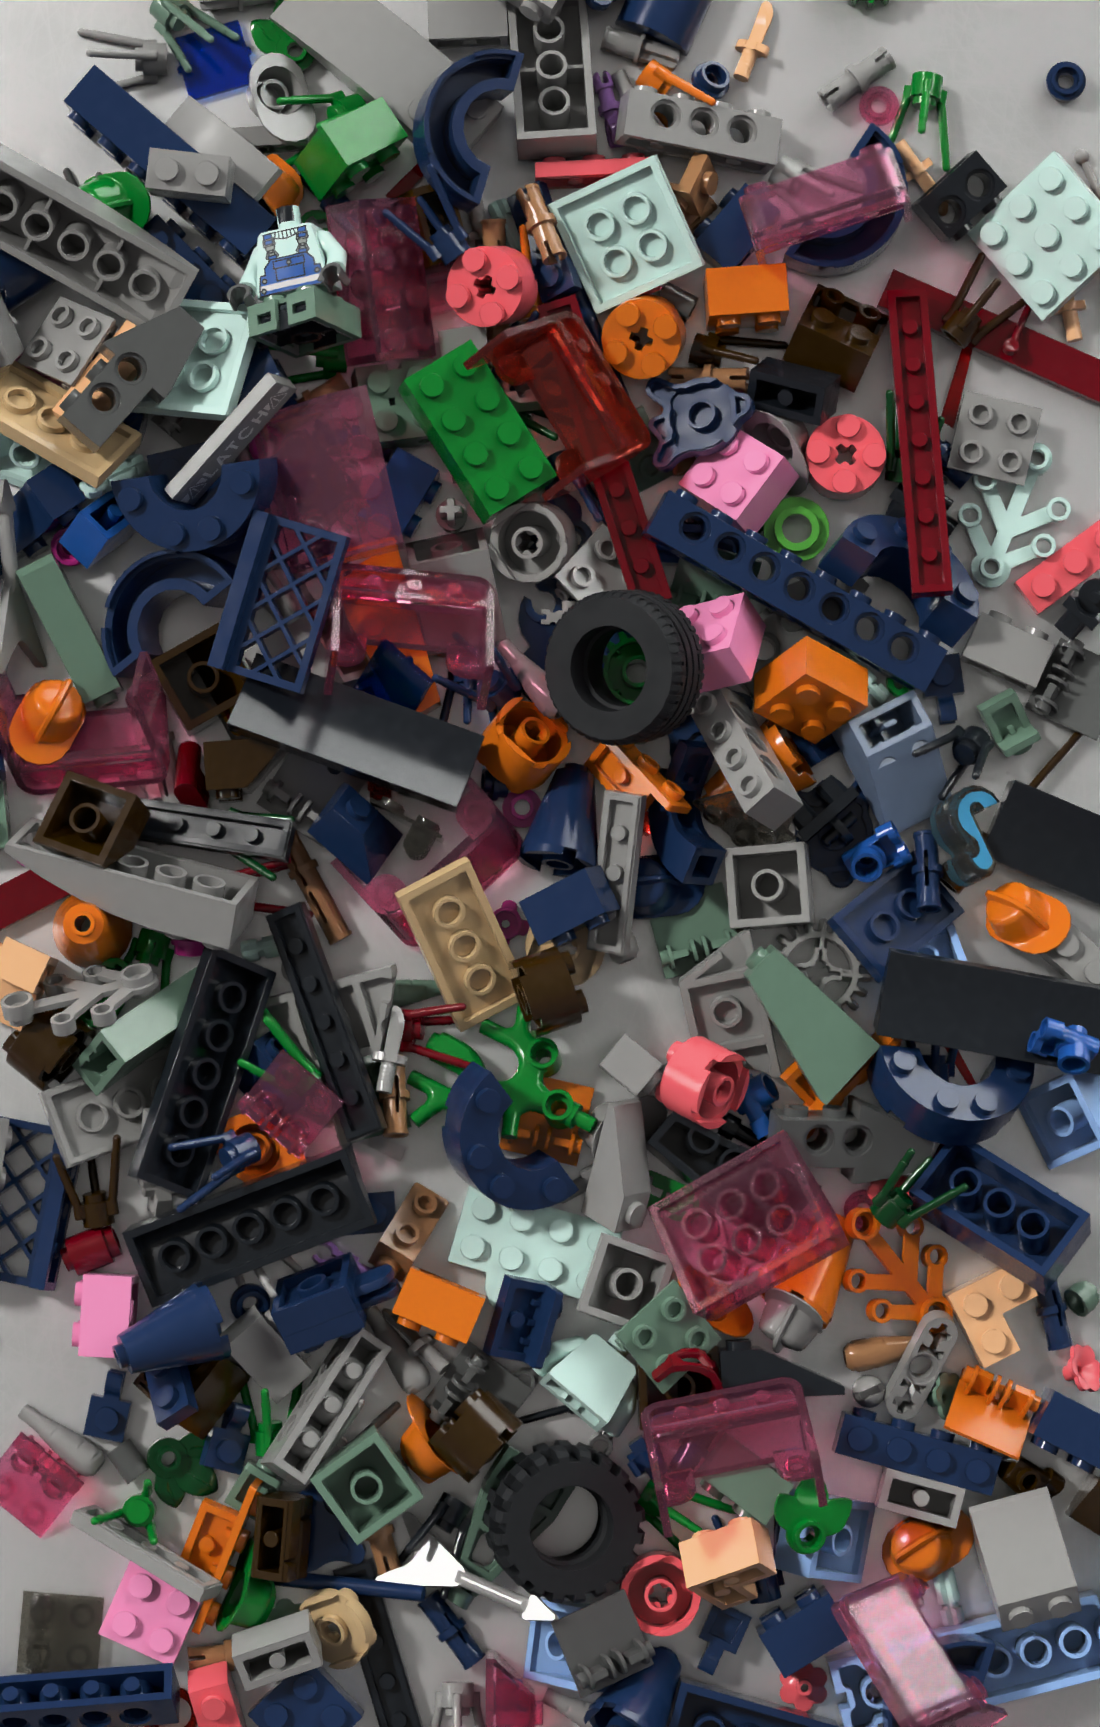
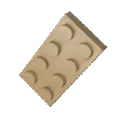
(29, 421)
(460, 941)

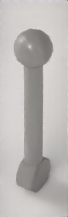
(1081, 157)

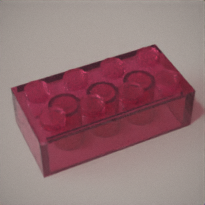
(385, 281)

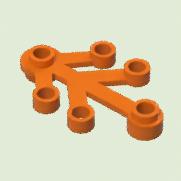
(902, 1272)

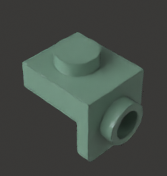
(1008, 723)
(252, 1470)

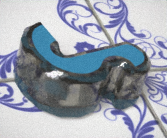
(960, 835)

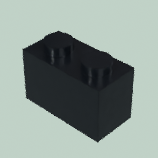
(794, 390)

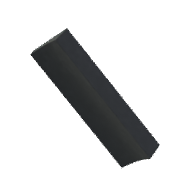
(359, 736)
(1047, 840)
(979, 1005)
(202, 1071)
(251, 1224)

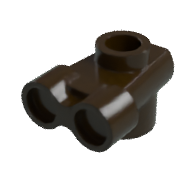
(1027, 1476)

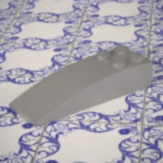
(376, 56)
(554, 84)
(87, 243)
(150, 889)

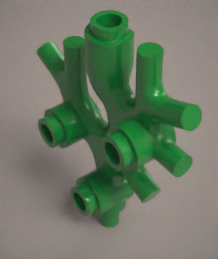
(524, 1088)

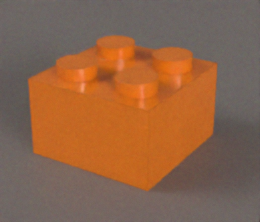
(746, 298)
(810, 690)
(438, 1306)

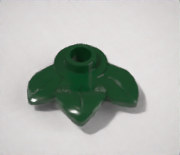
(184, 1472)

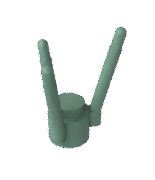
(175, 16)

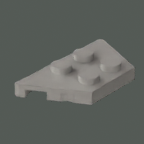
(366, 1001)
(725, 1008)

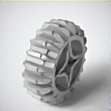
(821, 937)

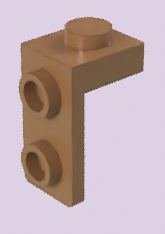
(696, 185)
(409, 1230)

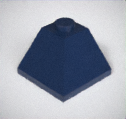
(355, 832)

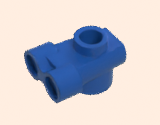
(884, 850)
(1068, 1043)
(758, 1102)

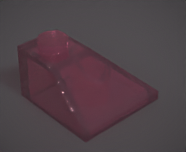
(509, 1696)

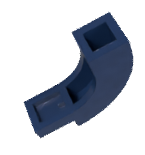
(681, 838)

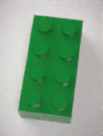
(477, 432)

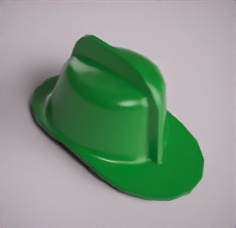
(122, 193)
(248, 1598)

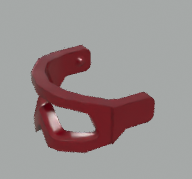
(675, 1364)

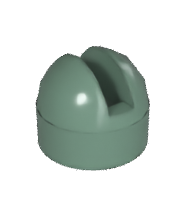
(1082, 1298)

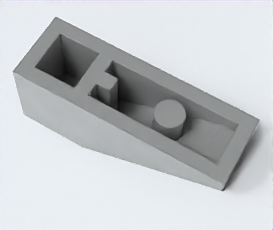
(620, 1171)

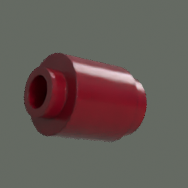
(91, 1249)

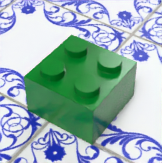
(351, 150)

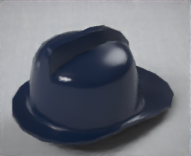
(661, 893)

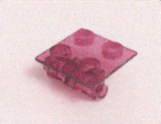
(290, 1104)
(35, 1484)

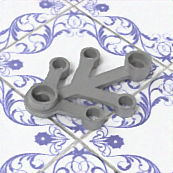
(99, 982)

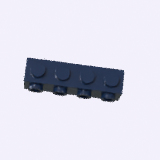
(207, 283)
(915, 1452)

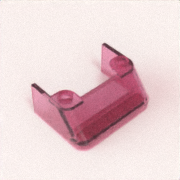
(824, 200)
(414, 613)
(112, 745)
(490, 847)
(729, 1433)
(908, 1659)

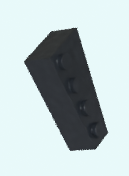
(690, 1148)

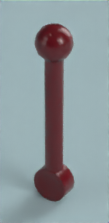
(1011, 344)

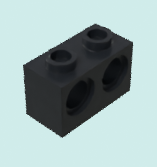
(954, 190)

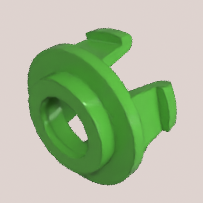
(819, 528)

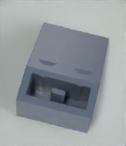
(881, 759)

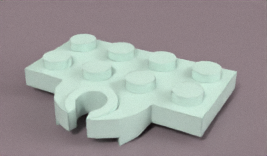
(526, 1244)

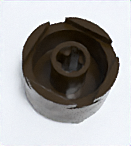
(547, 991)
(41, 1054)
(477, 1435)

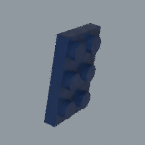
(888, 918)

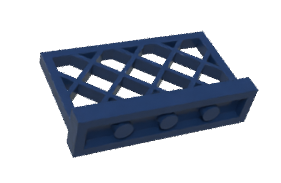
(245, 601)
(51, 1218)

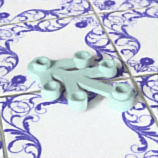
(1010, 524)

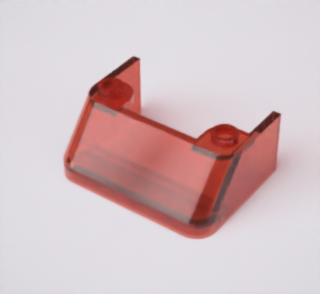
(574, 391)

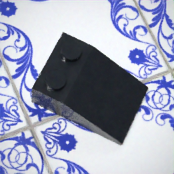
(747, 1364)

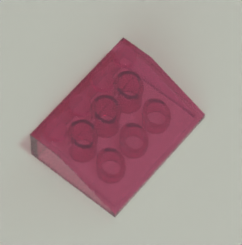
(331, 476)
(746, 1227)

